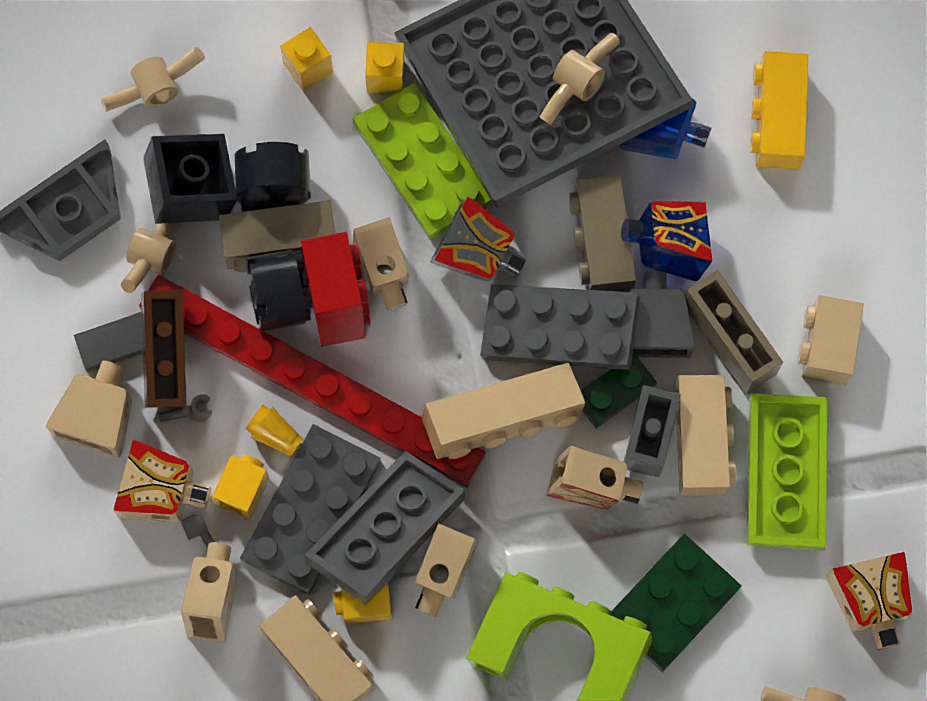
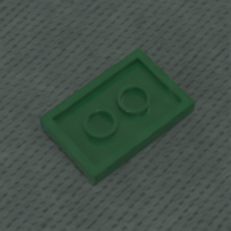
(677, 599)

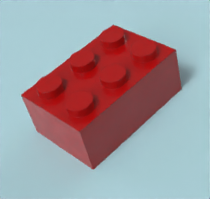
(336, 288)

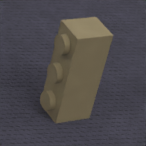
(600, 214)
(272, 230)
(732, 332)

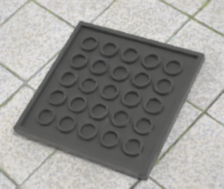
(494, 73)

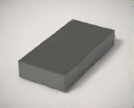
(111, 342)

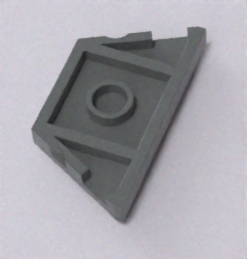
(66, 206)

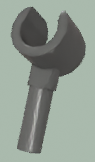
(188, 411)
(196, 526)

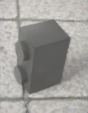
(651, 431)

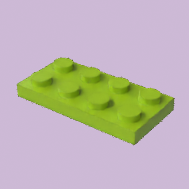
(420, 158)
(787, 472)

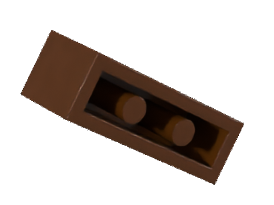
(163, 348)

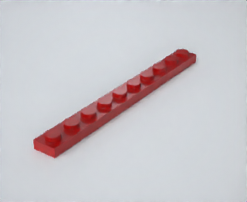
(316, 382)

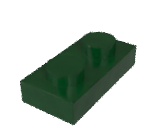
(615, 391)

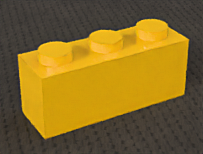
(780, 110)

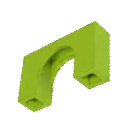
(524, 606)

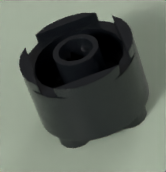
(272, 176)
(278, 290)

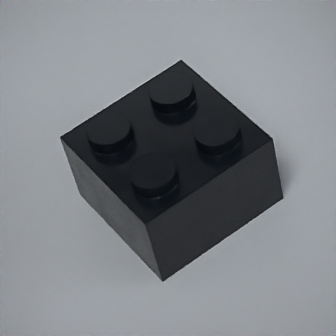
(189, 178)

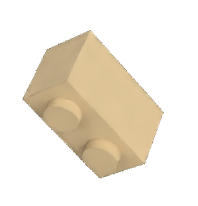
(831, 339)

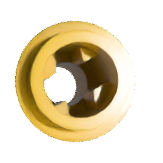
(274, 431)

